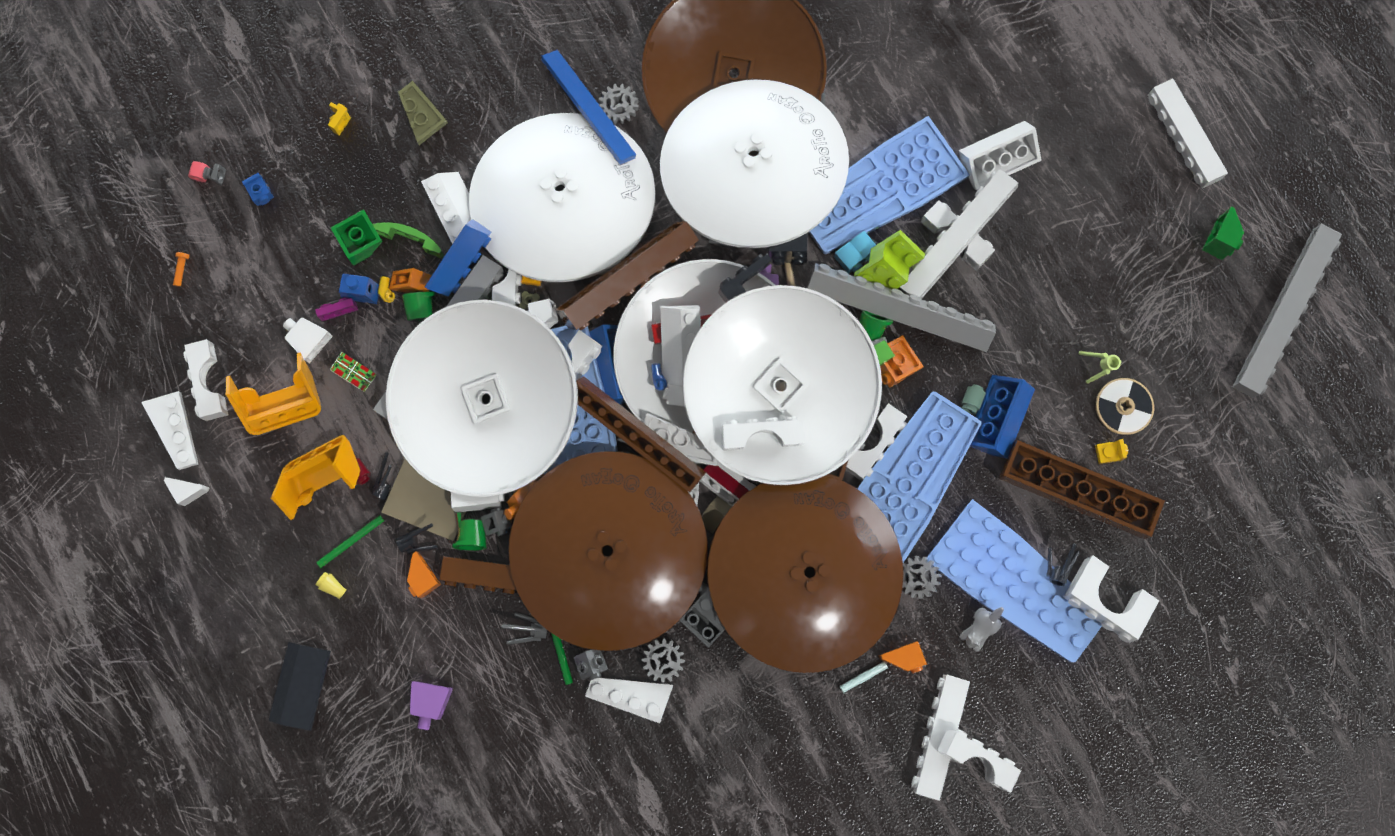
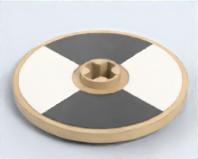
(1112, 413)

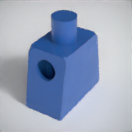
(357, 288)

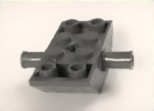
(702, 618)

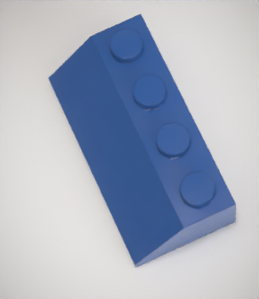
(459, 258)
(605, 337)
(1002, 415)

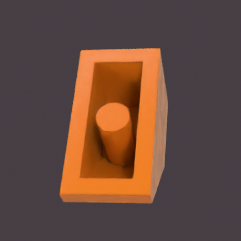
(409, 281)
(421, 577)
(906, 657)

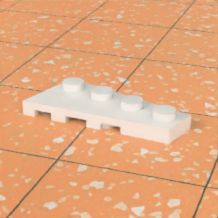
(172, 425)
(681, 439)
(632, 696)

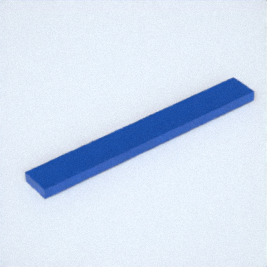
(588, 107)

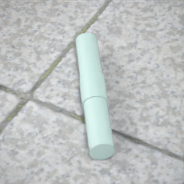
(863, 677)

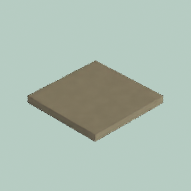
(421, 503)

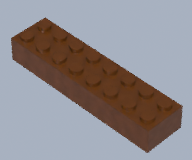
(627, 275)
(1082, 490)

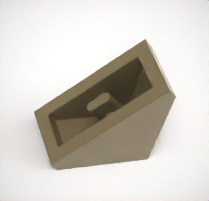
(715, 513)

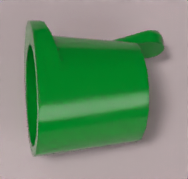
(418, 305)
(874, 324)
(470, 535)

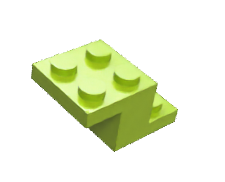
(891, 261)

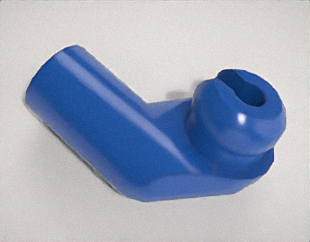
(658, 379)

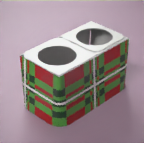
(353, 372)

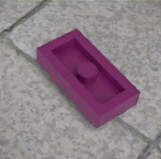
(334, 310)

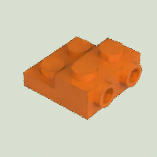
(902, 365)

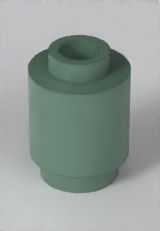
(973, 399)

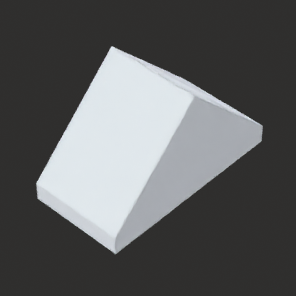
(184, 491)

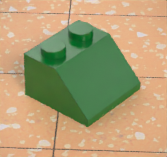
(1225, 235)
(357, 237)

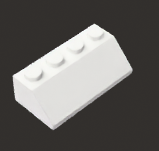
(1007, 150)
(449, 200)
(678, 332)

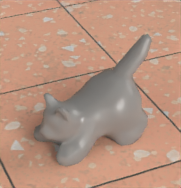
(984, 625)

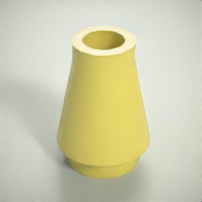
(330, 585)

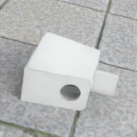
(306, 337)

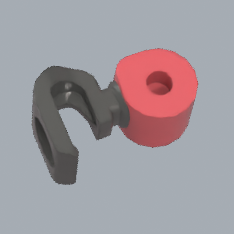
(201, 171)

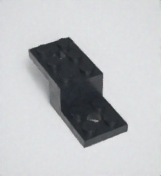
(733, 287)

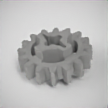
(618, 96)
(924, 570)
(651, 655)

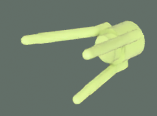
(1107, 363)

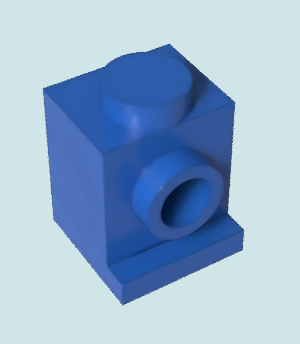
(258, 189)

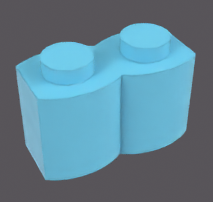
(855, 252)

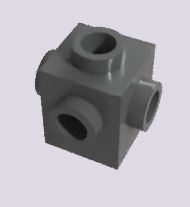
(496, 522)
(590, 664)

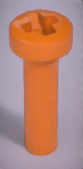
(180, 268)

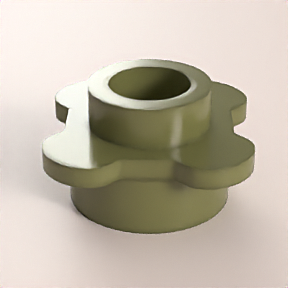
(525, 297)

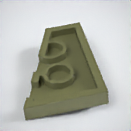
(421, 112)

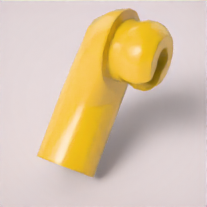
(383, 290)

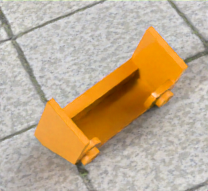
(279, 407)
(313, 472)

